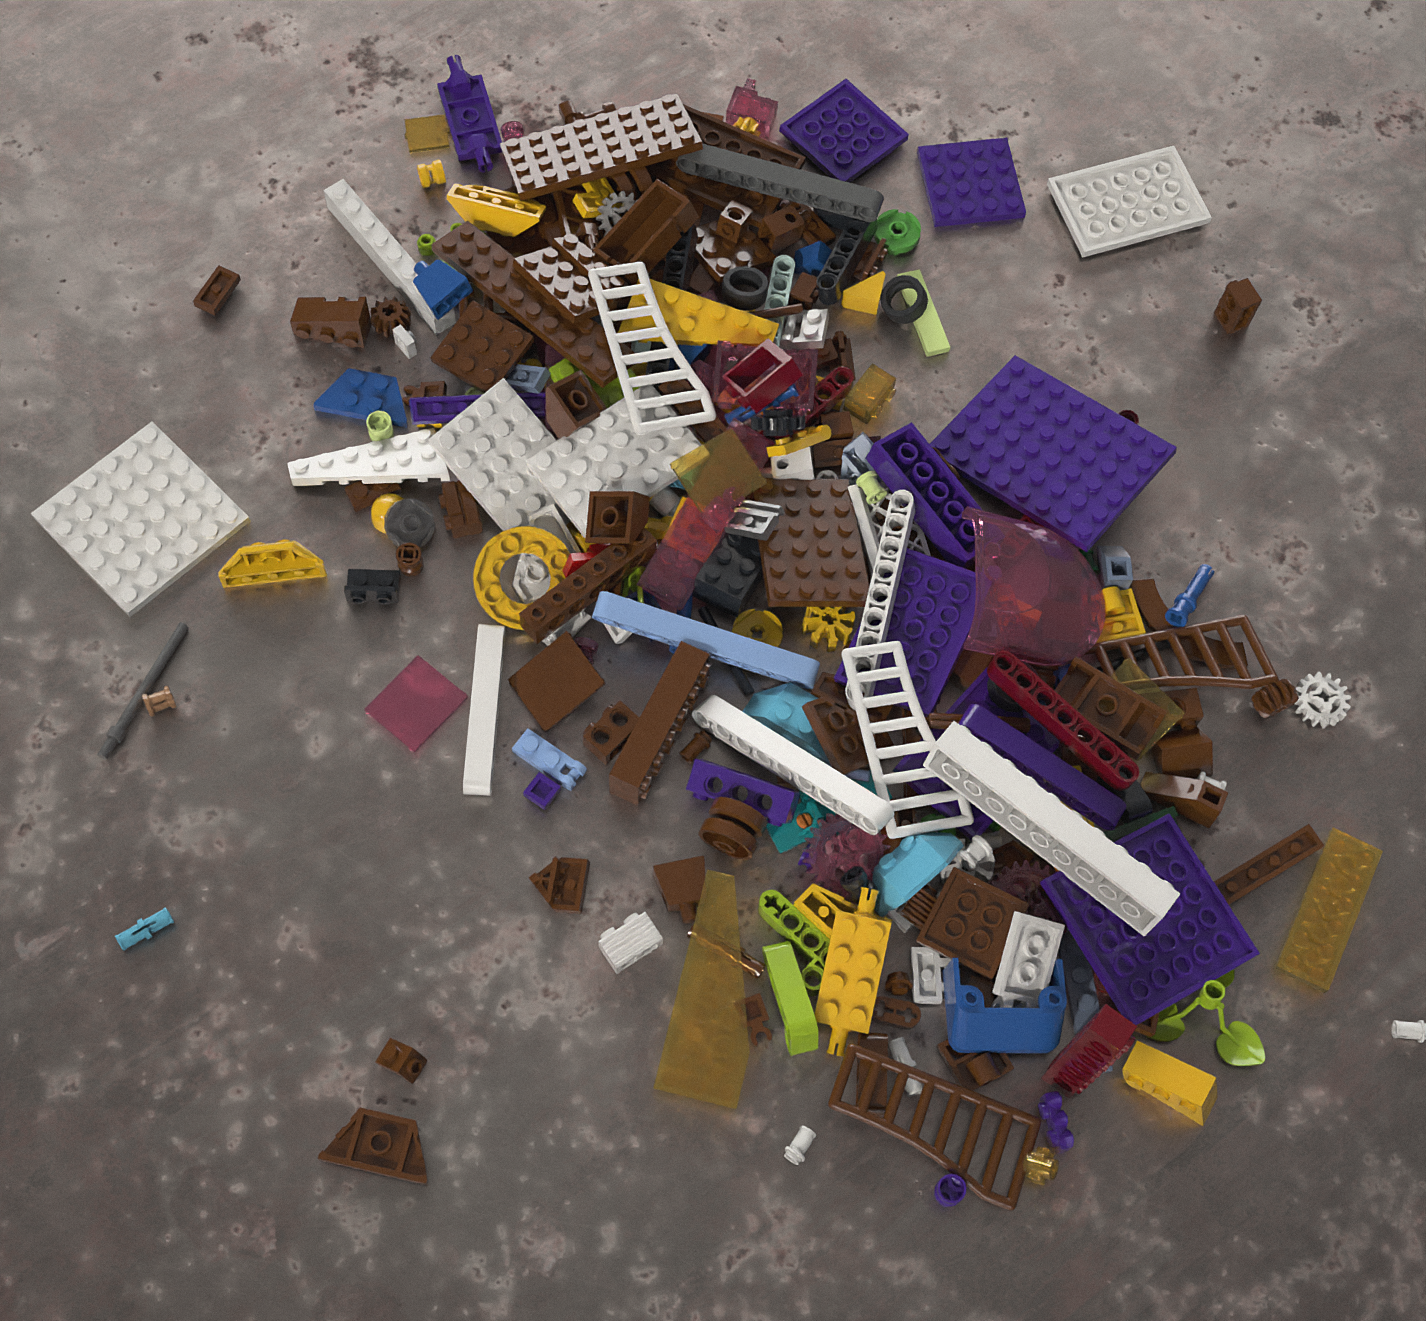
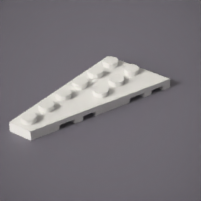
(375, 462)

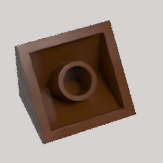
(1184, 753)

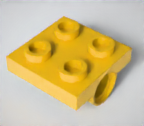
(1121, 615)

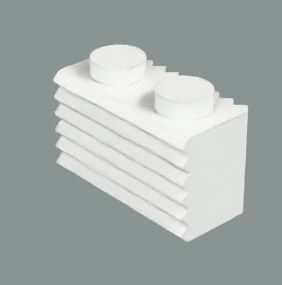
(630, 941)

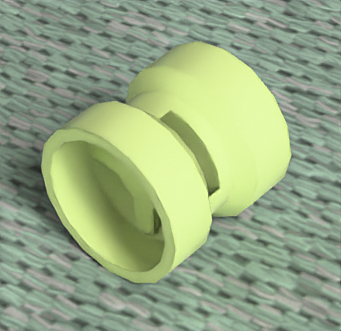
(379, 426)

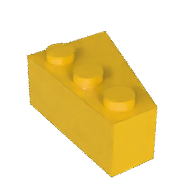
(821, 906)
(1171, 1081)

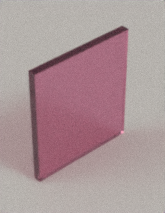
(416, 703)

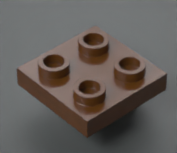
(974, 1069)

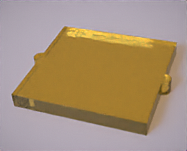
(427, 133)

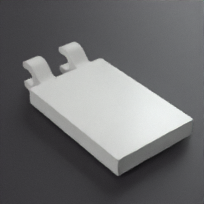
(1026, 961)

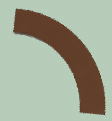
(1154, 610)

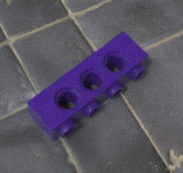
(783, 798)

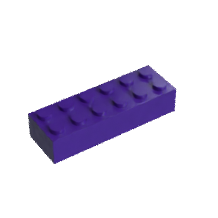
(911, 464)

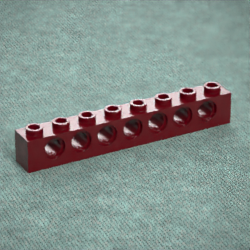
(1090, 1052)

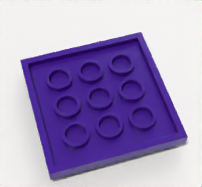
(843, 132)
(971, 182)

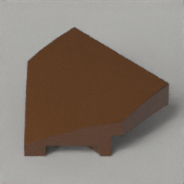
(563, 883)

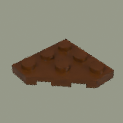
(841, 735)

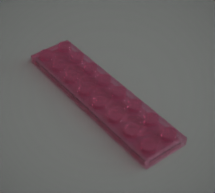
(690, 539)

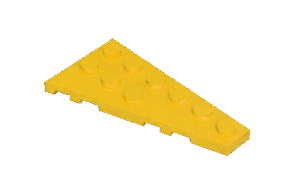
(699, 320)

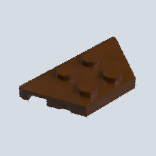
(380, 1146)

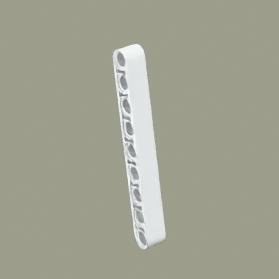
(884, 586)
(793, 764)

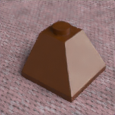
(572, 404)
(616, 516)

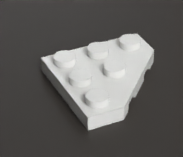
(531, 573)

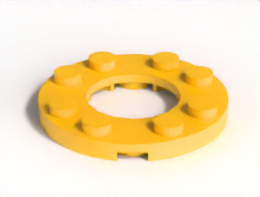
(500, 549)

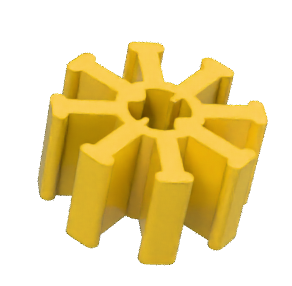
(839, 626)

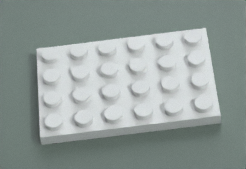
(1128, 201)
(489, 455)
(611, 457)

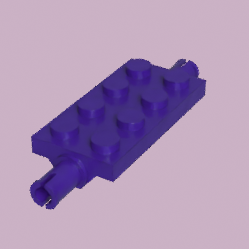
(469, 115)

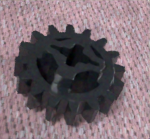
(778, 422)

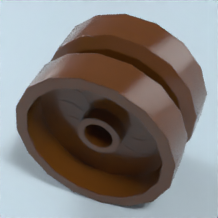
(631, 181)
(733, 828)

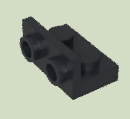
(372, 586)

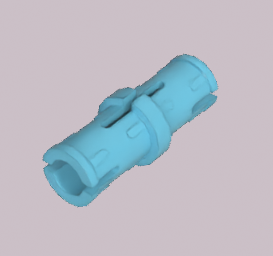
(129, 936)

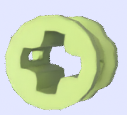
(871, 487)

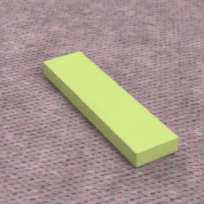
(928, 325)

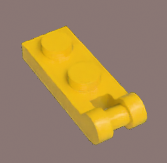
(800, 440)

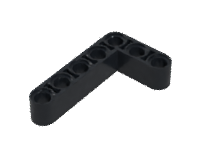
(845, 255)

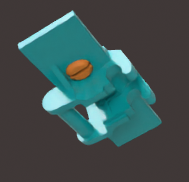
(806, 816)

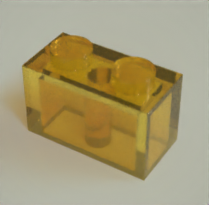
(869, 394)

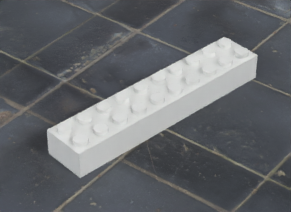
(1050, 828)

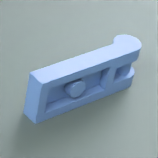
(548, 759)

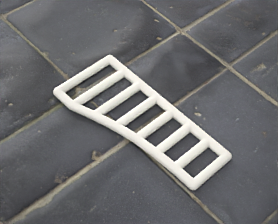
(671, 351)
(917, 720)

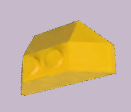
(495, 209)
(271, 563)

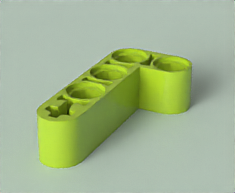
(805, 929)
(791, 997)

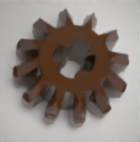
(389, 315)
(1274, 698)

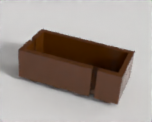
(647, 230)

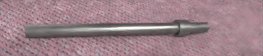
(116, 733)

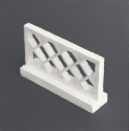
(867, 527)

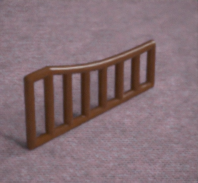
(1190, 678)
(912, 1136)

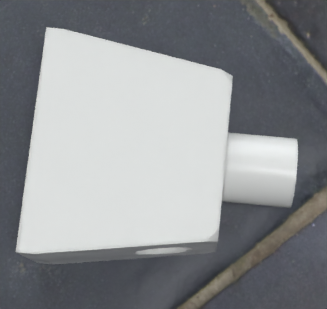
(791, 466)

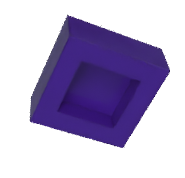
(542, 791)

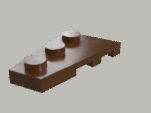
(828, 687)

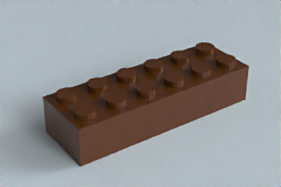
(659, 723)

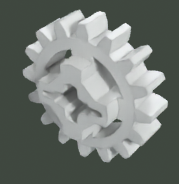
(1321, 700)

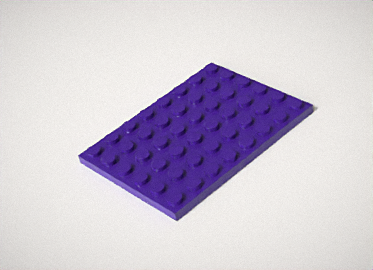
(1052, 452)

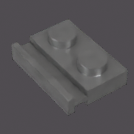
(754, 519)

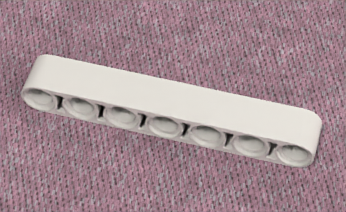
(484, 710)

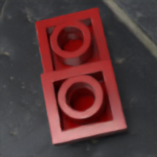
(578, 559)

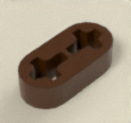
(893, 1019)

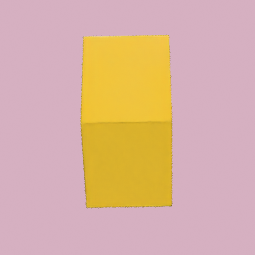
(864, 295)

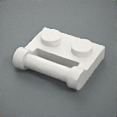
(812, 330)

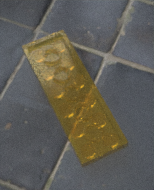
(1328, 910)

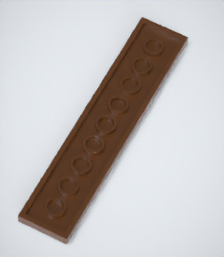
(492, 272)

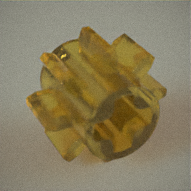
(1041, 1165)

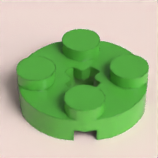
(898, 242)

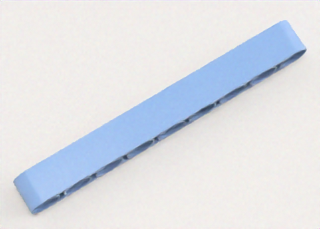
(719, 643)

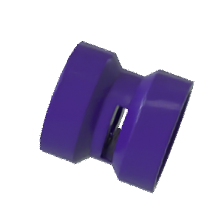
(951, 1185)

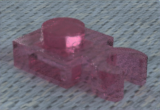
(719, 510)

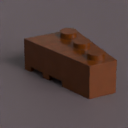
(332, 320)

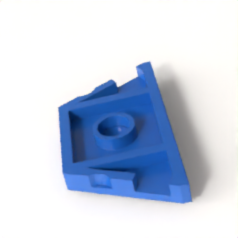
(362, 393)

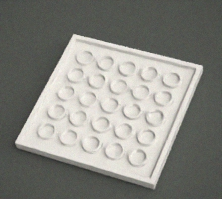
(140, 518)

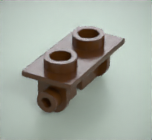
(844, 351)

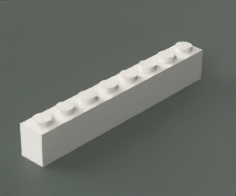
(382, 249)

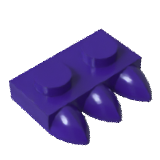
(1057, 1122)

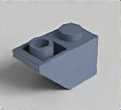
(1114, 567)

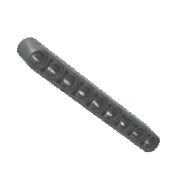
(783, 182)

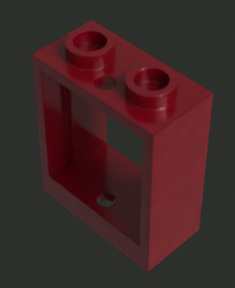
(755, 365)

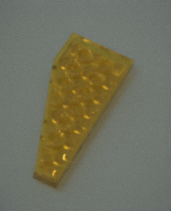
(708, 1025)

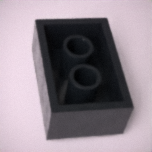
(730, 574)

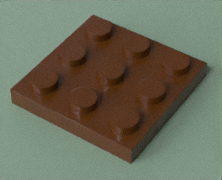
(721, 254)
(482, 348)
(971, 922)

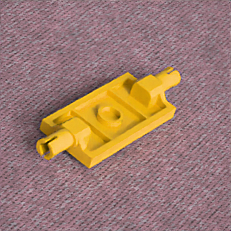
(852, 971)

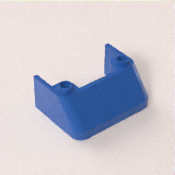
(1003, 1030)

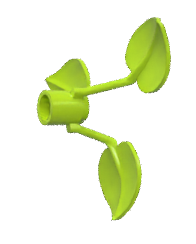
(1237, 1045)

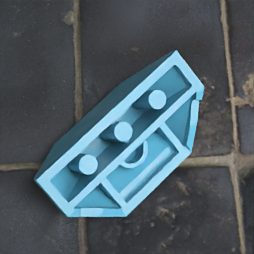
(783, 713)
(912, 867)

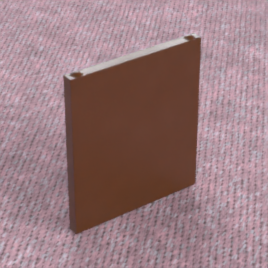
(556, 681)

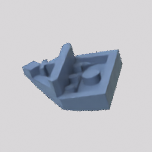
(854, 459)

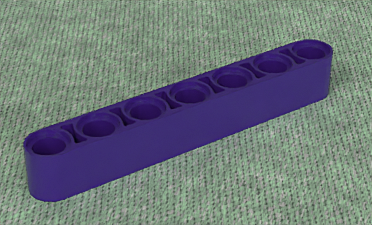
(1046, 768)

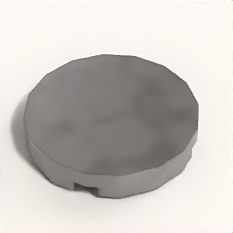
(409, 522)

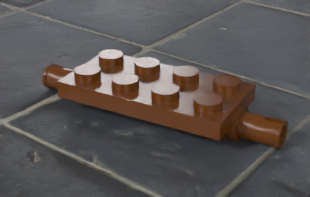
(572, 221)

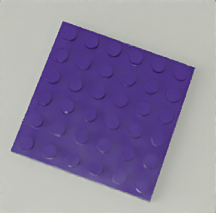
(1182, 952)

